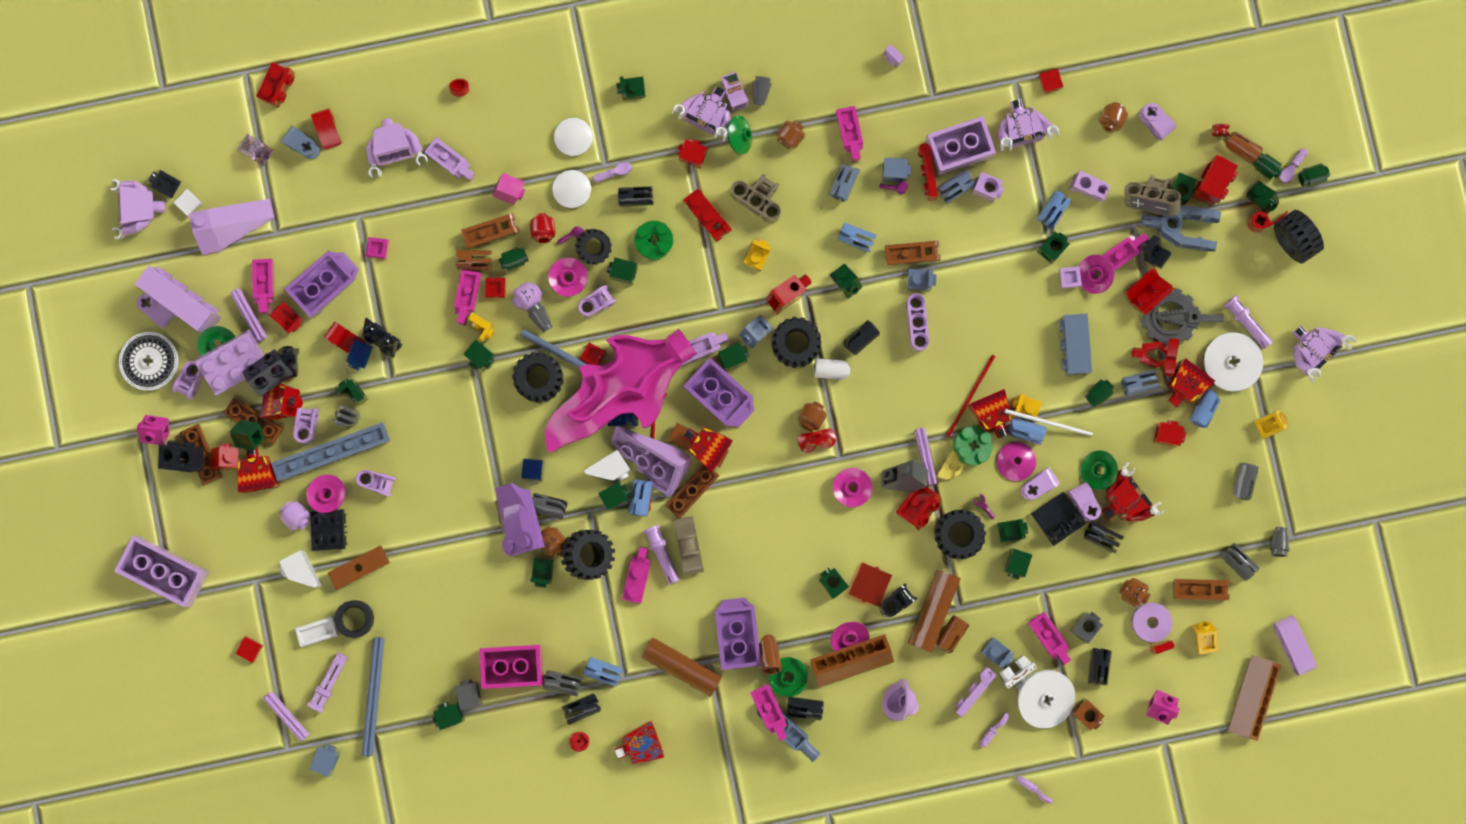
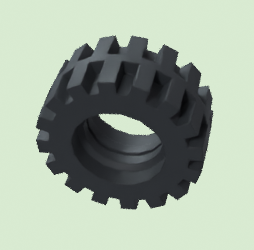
(581, 246)

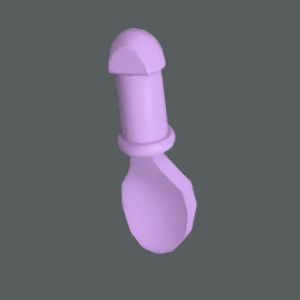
(621, 169)
(1289, 172)
(992, 731)
(1033, 787)

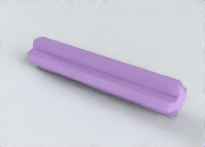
(248, 315)
(925, 455)
(286, 716)

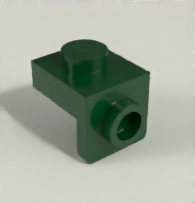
(1263, 197)
(846, 280)

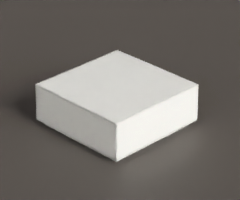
(188, 202)

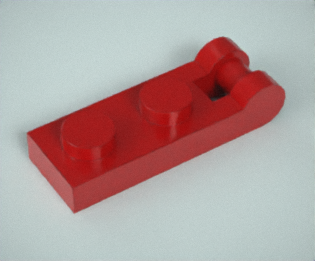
(927, 170)
(706, 214)

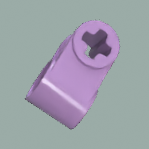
(1158, 122)
(597, 301)
(156, 312)
(188, 381)
(306, 423)
(377, 482)
(1042, 484)
(1084, 500)

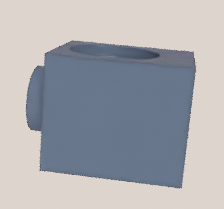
(896, 169)
(325, 760)

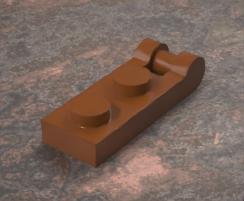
(489, 231)
(911, 253)
(1200, 589)

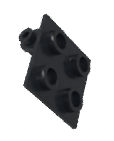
(376, 335)
(1058, 518)
(328, 530)

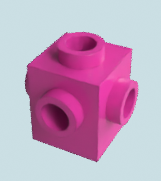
(153, 430)
(1163, 707)

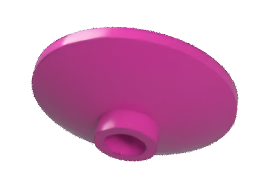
(565, 267)
(1088, 272)
(1006, 463)
(860, 480)
(320, 487)
(856, 631)

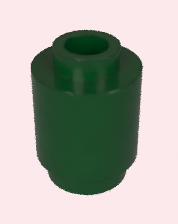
(1268, 166)
(1313, 175)
(513, 258)
(1099, 393)

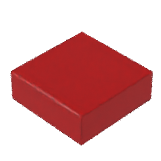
(1051, 81)
(495, 288)
(592, 354)
(1162, 647)
(249, 649)

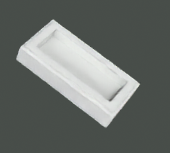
(316, 631)

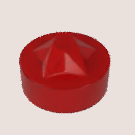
(459, 87)
(578, 741)

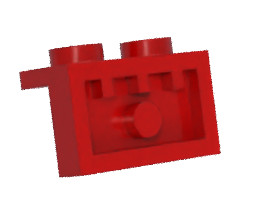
(276, 84)
(1148, 291)
(919, 507)

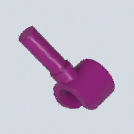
(900, 188)
(574, 232)
(983, 505)

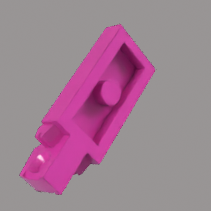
(850, 131)
(1125, 250)
(263, 283)
(467, 295)
(637, 577)
(1050, 637)
(769, 710)

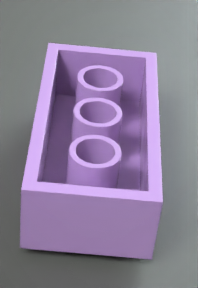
(174, 297)
(161, 571)

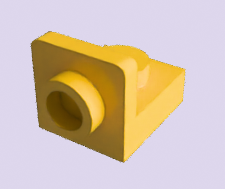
(757, 254)
(479, 323)
(1026, 405)
(1271, 423)
(1206, 637)

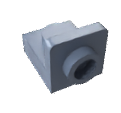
(921, 279)
(755, 331)
(998, 653)

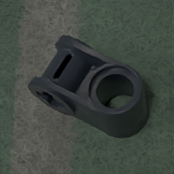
(898, 600)

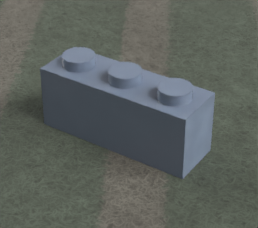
(1075, 344)

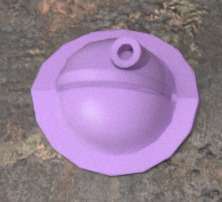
(899, 701)

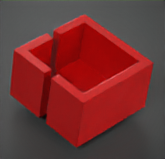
(1216, 178)

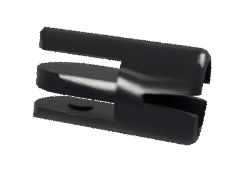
(635, 196)
(861, 337)
(1099, 535)
(1099, 666)
(581, 708)
(805, 708)

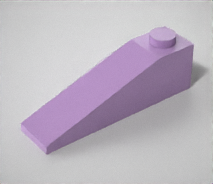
(223, 225)
(657, 460)

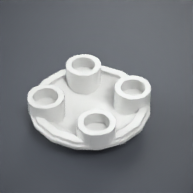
(573, 136)
(571, 189)

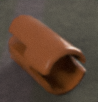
(1243, 147)
(467, 259)
(952, 634)
(769, 655)

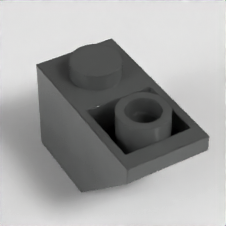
(905, 477)

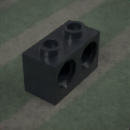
(264, 374)
(180, 457)

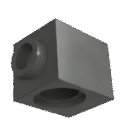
(1078, 629)
(468, 695)

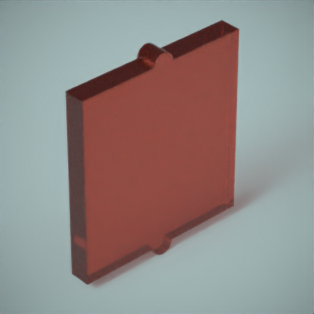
(870, 584)

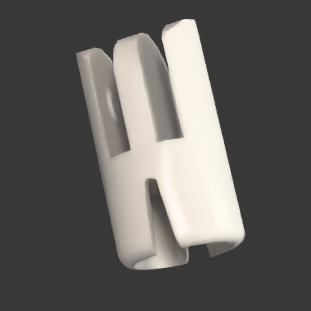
(831, 369)

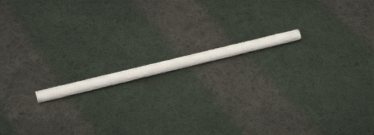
(1048, 422)

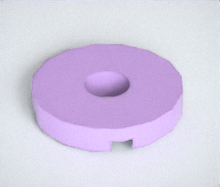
(1163, 626)

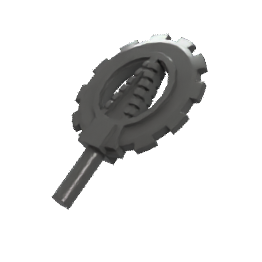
(1187, 317)

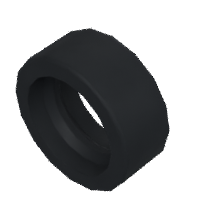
(339, 618)

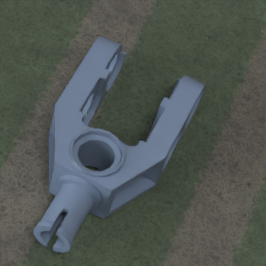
(1174, 235)
(797, 739)

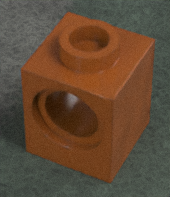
(1080, 710)

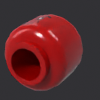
(542, 228)

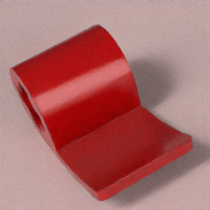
(325, 128)
(1265, 221)
(341, 336)

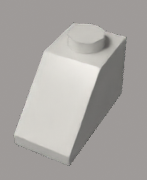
(610, 468)
(299, 569)

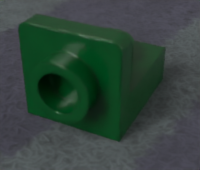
(631, 88)
(355, 391)
(1012, 530)
(542, 572)

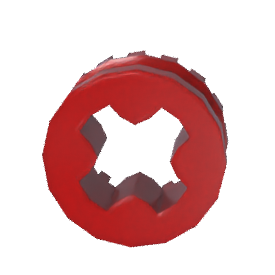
(1220, 129)

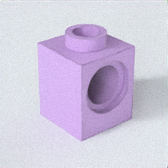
(980, 191)

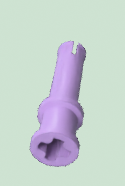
(1242, 314)
(658, 545)
(339, 660)

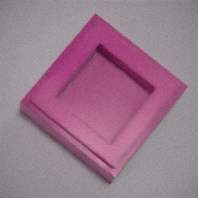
(377, 248)

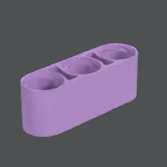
(914, 332)
(1295, 645)

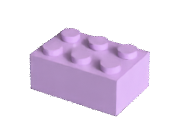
(960, 145)
(224, 364)

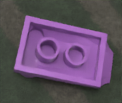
(322, 282)
(720, 394)
(518, 520)
(737, 634)

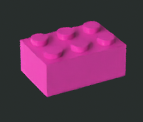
(511, 666)

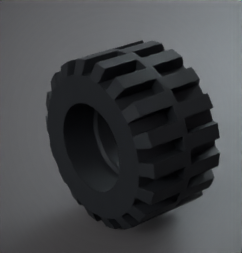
(1298, 236)
(796, 325)
(529, 362)
(977, 534)
(602, 559)

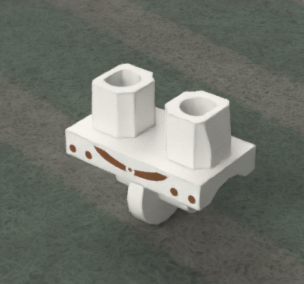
(1012, 678)

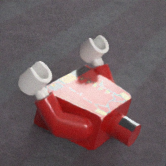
(1128, 499)

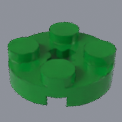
(660, 231)
(964, 451)
(799, 678)

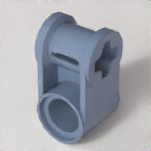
(299, 142)

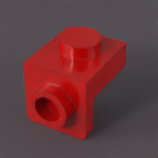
(286, 317)

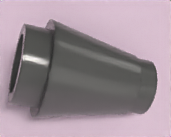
(761, 89)
(540, 317)
(1280, 545)

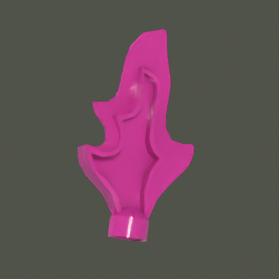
(626, 385)

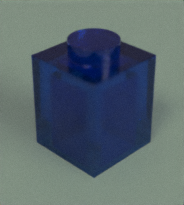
(358, 354)
(533, 469)

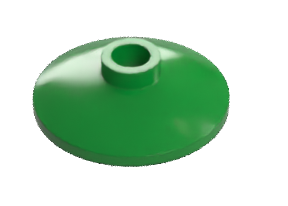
(739, 135)
(211, 334)
(1091, 470)

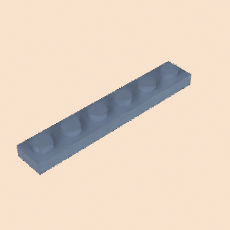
(330, 452)

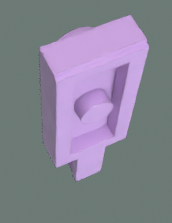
(449, 159)
(707, 345)
(975, 691)

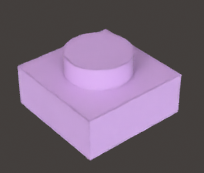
(893, 57)
(1070, 277)

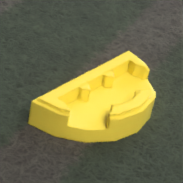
(951, 468)

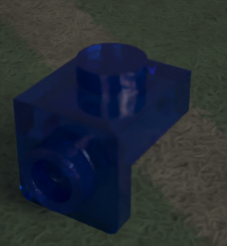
(624, 420)

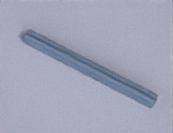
(373, 696)

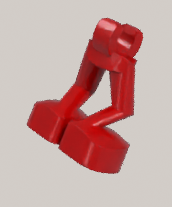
(1170, 351)
(809, 441)

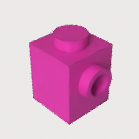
(509, 189)

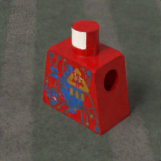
(641, 744)

